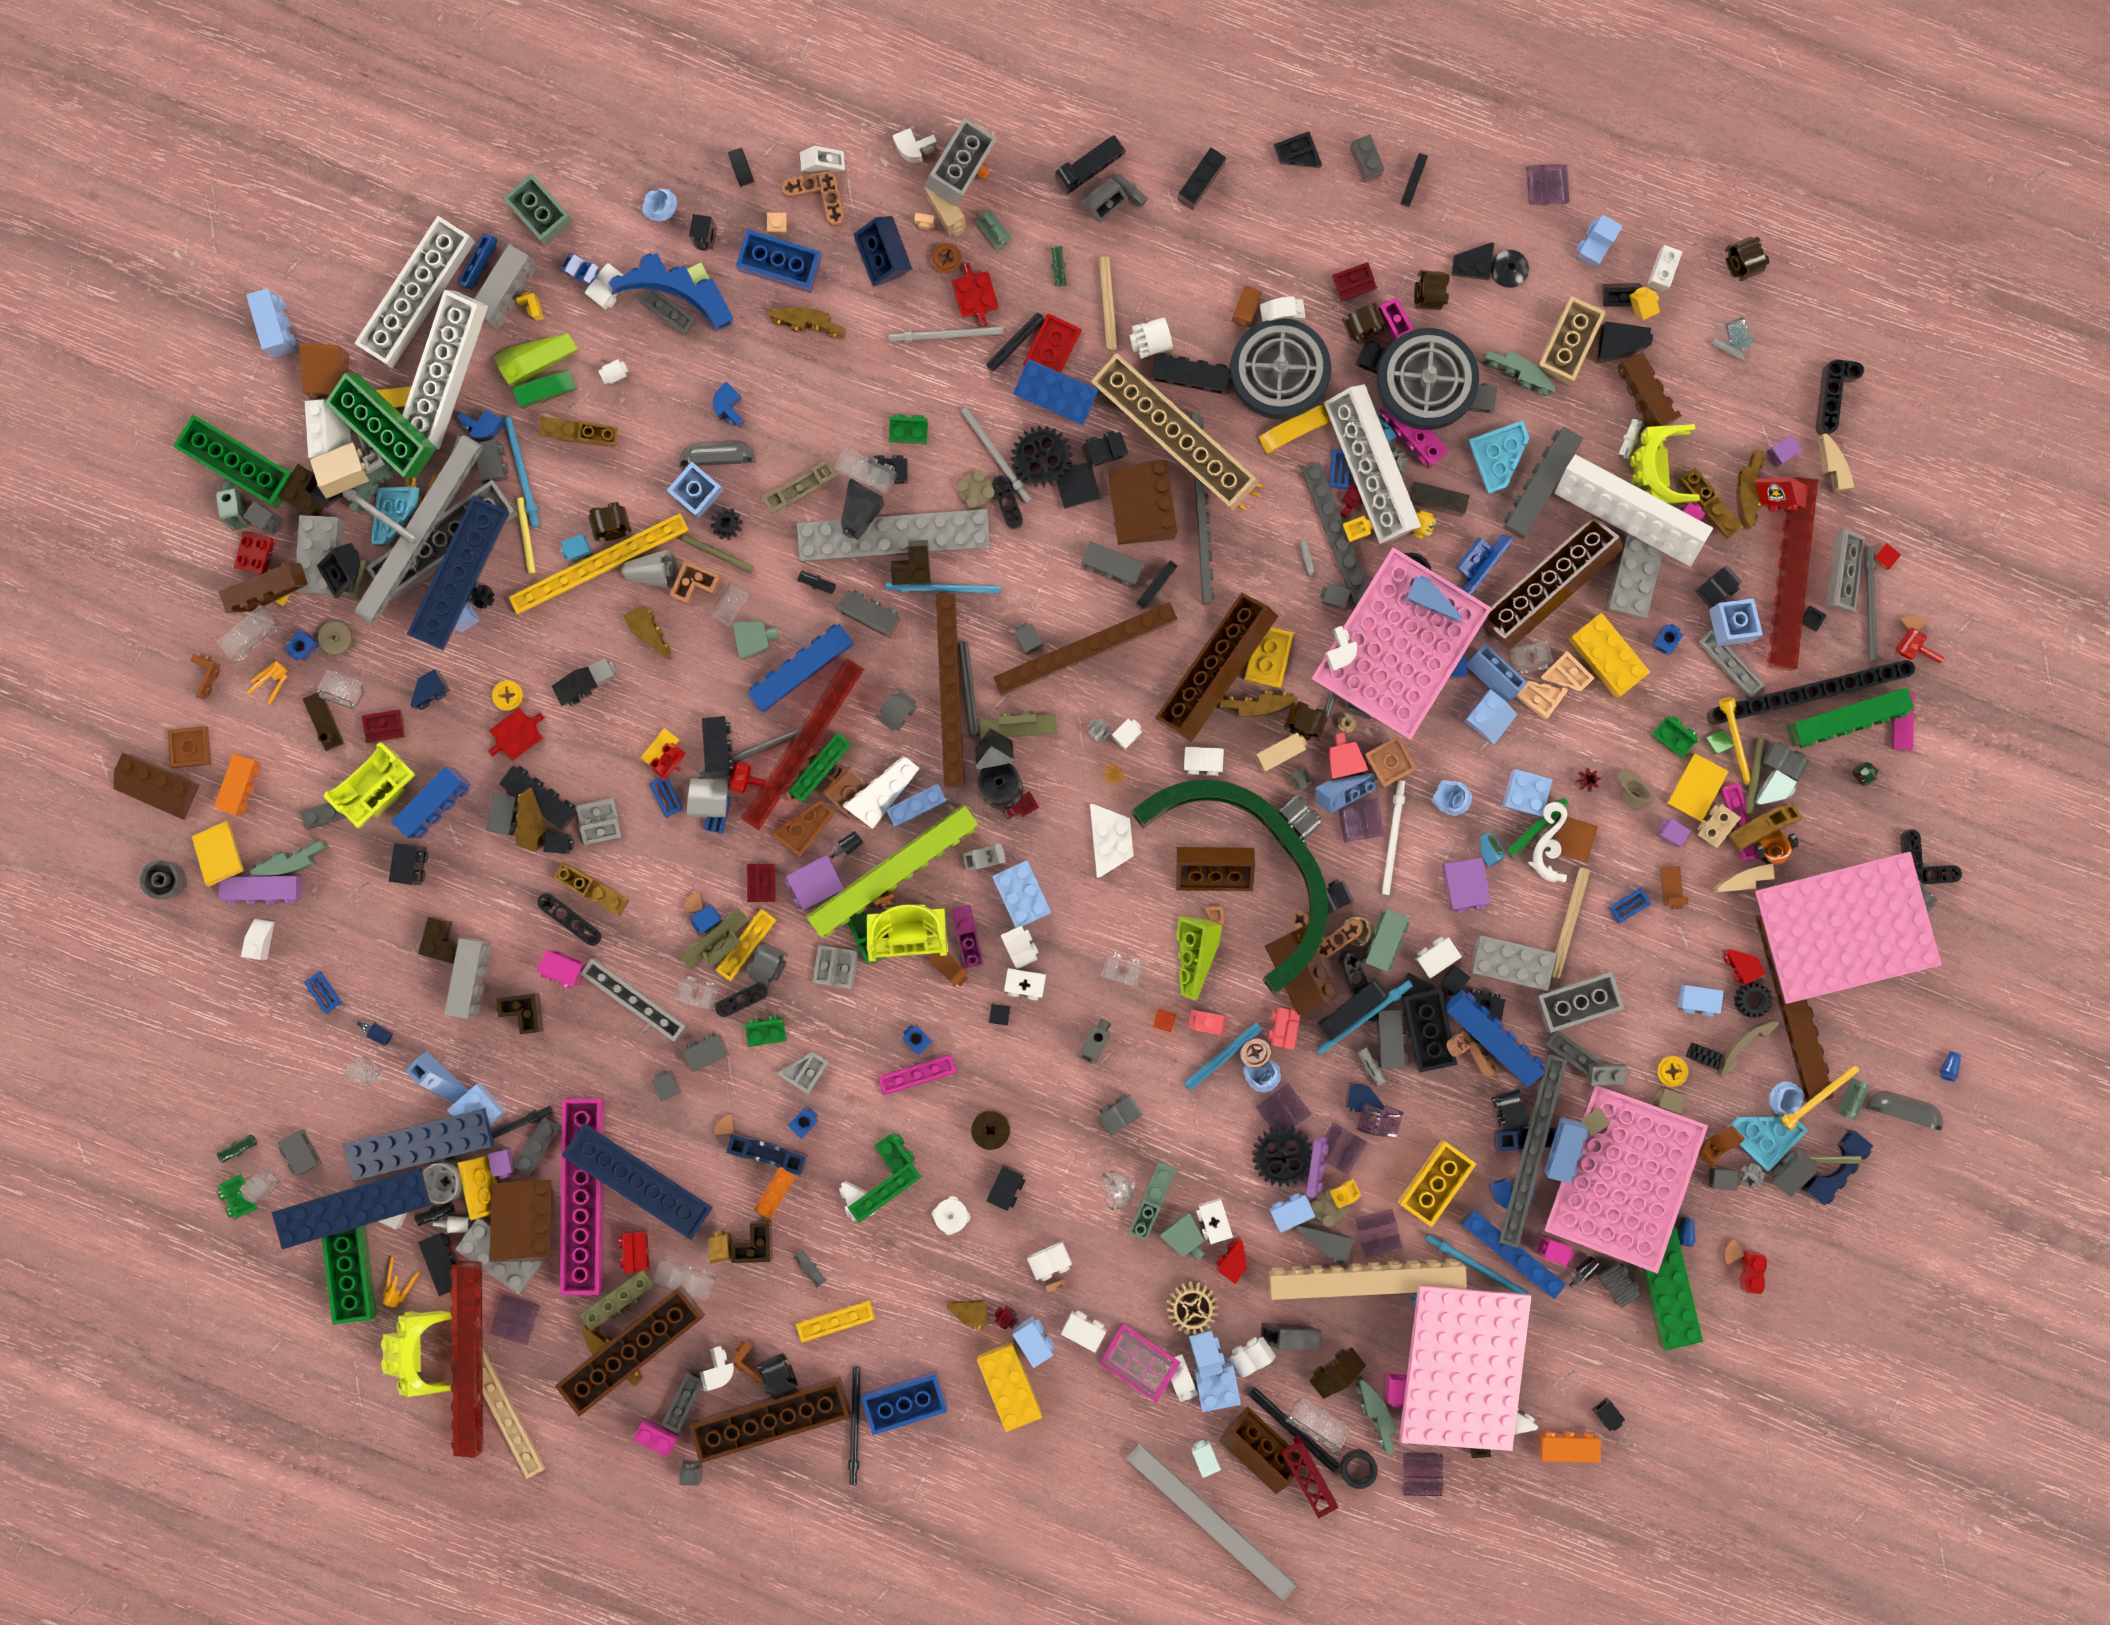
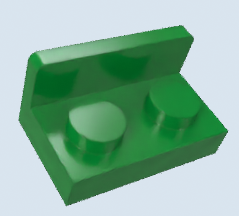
(908, 429)
(1675, 736)
(766, 1031)
(893, 1152)
(232, 1195)

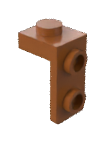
(1246, 306)
(212, 673)
(1672, 887)
(886, 901)
(949, 968)
(1719, 1144)
(742, 1349)

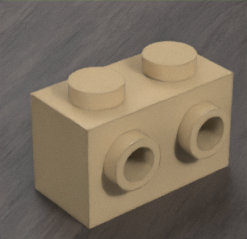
(1718, 825)

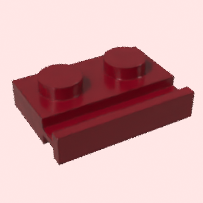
(1354, 282)
(383, 726)
(761, 882)

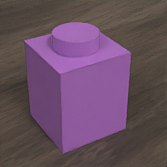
(1784, 450)
(1673, 832)
(501, 1163)

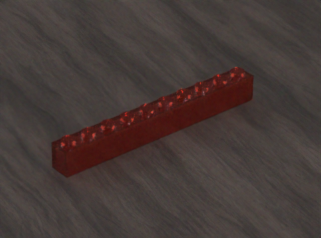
(1792, 582)
(802, 744)
(467, 1358)

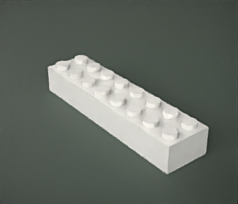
(415, 292)
(444, 364)
(1372, 464)
(1633, 510)

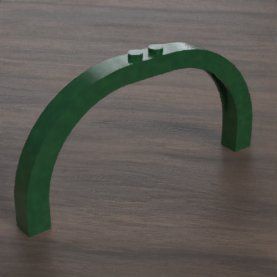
(1282, 831)

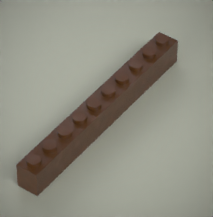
(1085, 648)
(949, 690)
(1800, 1032)

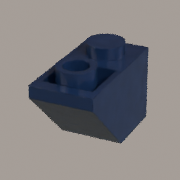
(428, 688)
(1361, 1094)

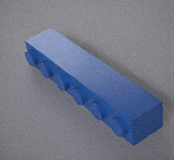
(800, 668)
(1495, 1038)
(1515, 1256)

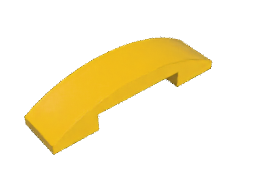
(1294, 428)

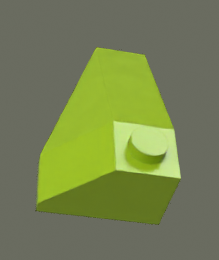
(529, 359)
(1198, 947)

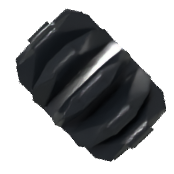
(733, 524)

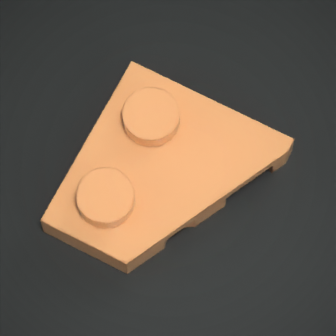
(1568, 673)
(1541, 698)

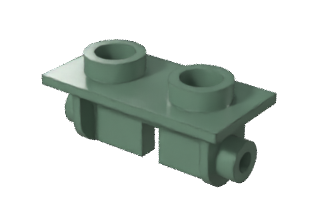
(993, 229)
(1853, 1099)

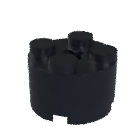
(1511, 1110)
(778, 1375)

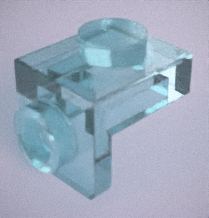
(1739, 334)

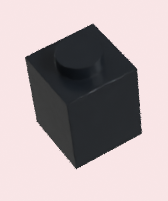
(558, 843)
(1454, 980)
(1608, 1415)

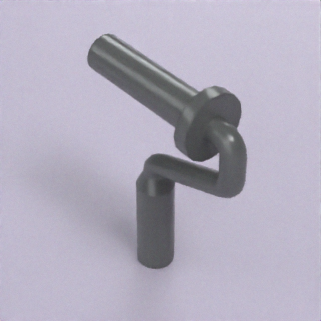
(1352, 709)

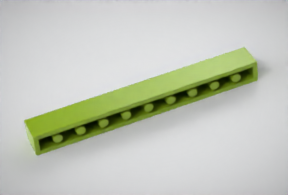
(891, 871)

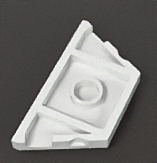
(1111, 839)

